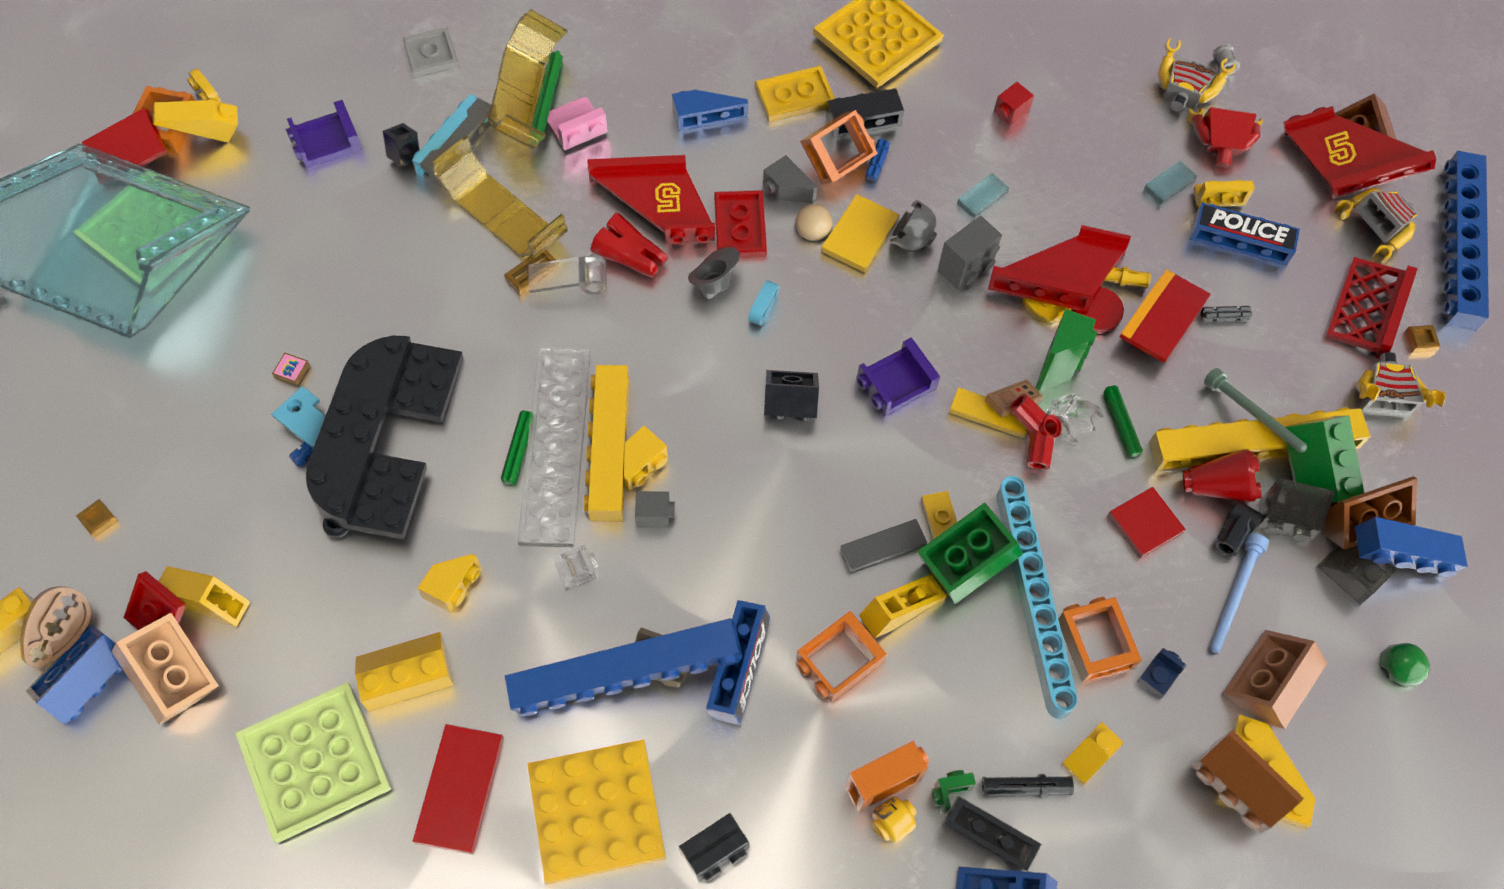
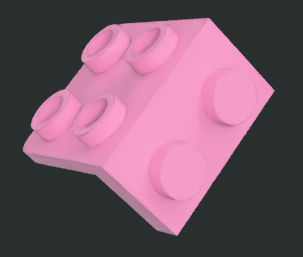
(577, 122)

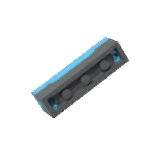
(469, 119)

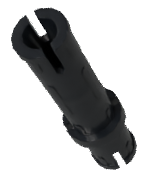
(1027, 785)

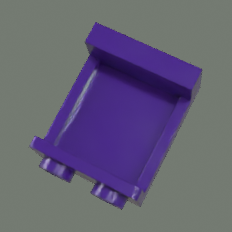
(324, 137)
(898, 378)

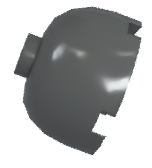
(915, 228)

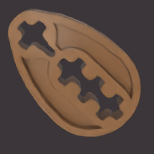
(41, 612)

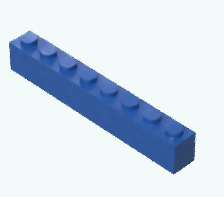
(623, 666)

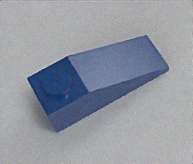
(703, 108)
(1002, 879)

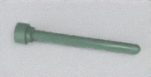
(1218, 381)

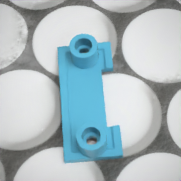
(305, 422)

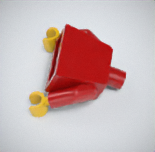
(1225, 132)

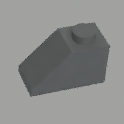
(789, 182)

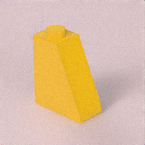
(205, 595)

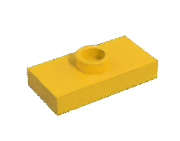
(938, 512)

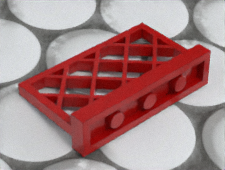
(1391, 317)

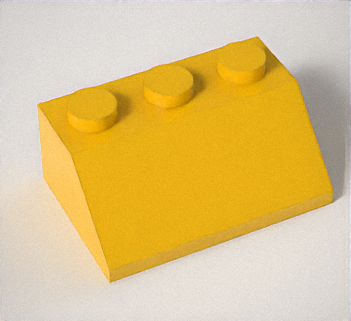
(402, 672)

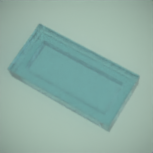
(1170, 182)
(983, 195)

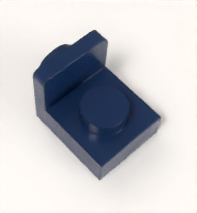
(1162, 672)

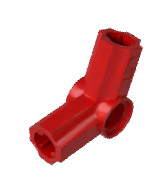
(1040, 429)

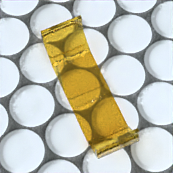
(521, 77)
(494, 204)

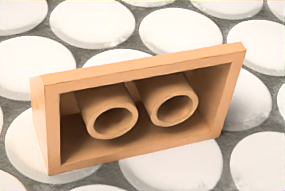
(164, 668)

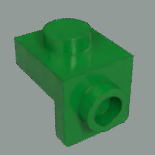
(954, 783)

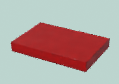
(130, 139)
(741, 222)

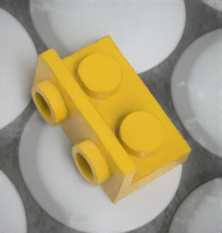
(1224, 192)

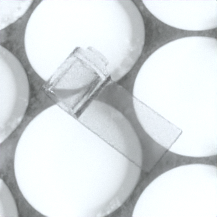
(584, 271)

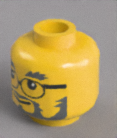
(894, 819)

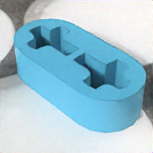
(763, 302)

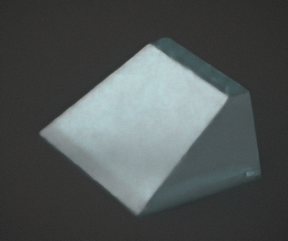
(106, 236)

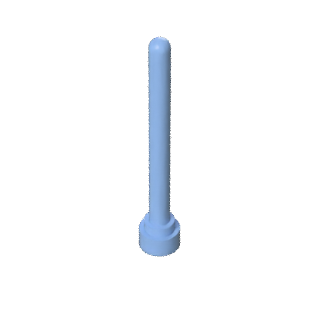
(1254, 546)

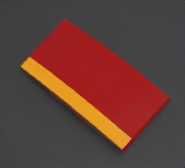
(1165, 316)

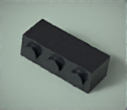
(878, 110)
(992, 833)

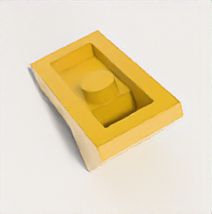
(1092, 753)

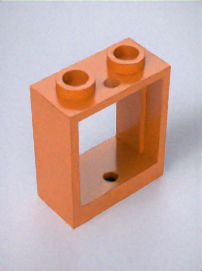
(172, 138)
(820, 158)
(863, 641)
(1105, 667)
(887, 776)

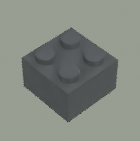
(969, 252)

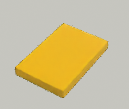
(794, 93)
(860, 233)

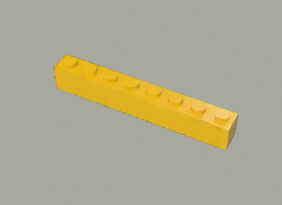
(1197, 445)

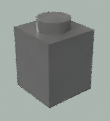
(653, 509)

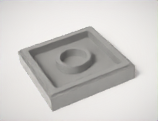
(430, 52)

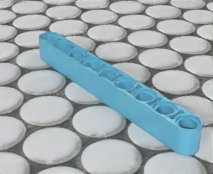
(1032, 606)

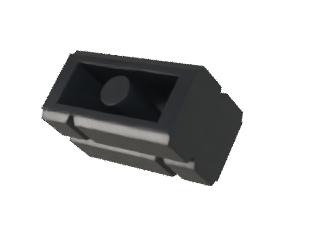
(714, 848)

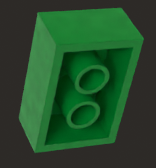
(970, 552)

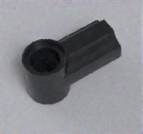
(1240, 522)

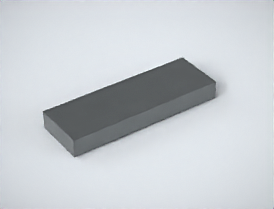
(883, 545)

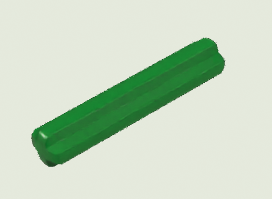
(1123, 421)
(516, 449)

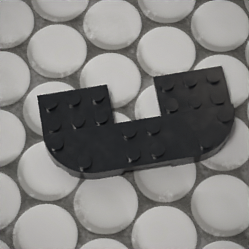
(343, 473)

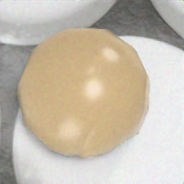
(813, 222)

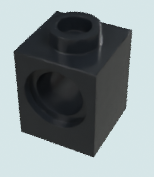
(401, 144)

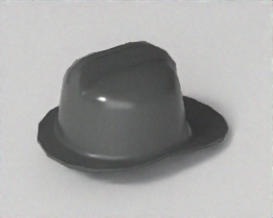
(714, 272)

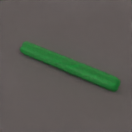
(547, 91)

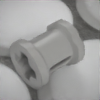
(1226, 51)

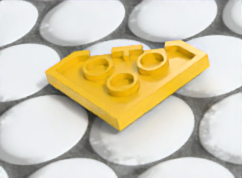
(1267, 746)

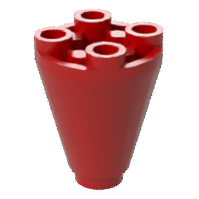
(1226, 477)

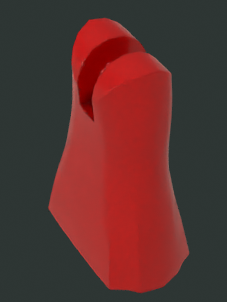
(627, 246)

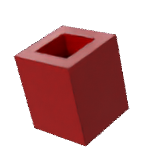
(1013, 103)

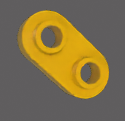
(199, 82)

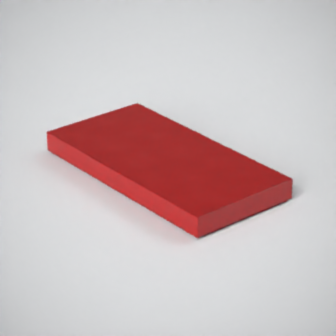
(458, 789)

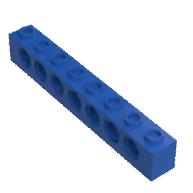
(1466, 241)

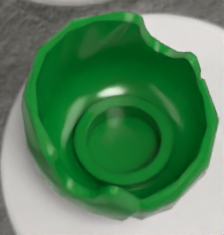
(1405, 664)

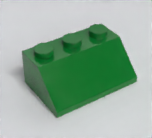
(1067, 349)
(1329, 457)

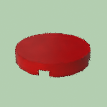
(1106, 309)

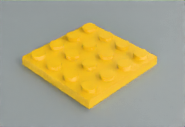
(878, 37)
(595, 811)

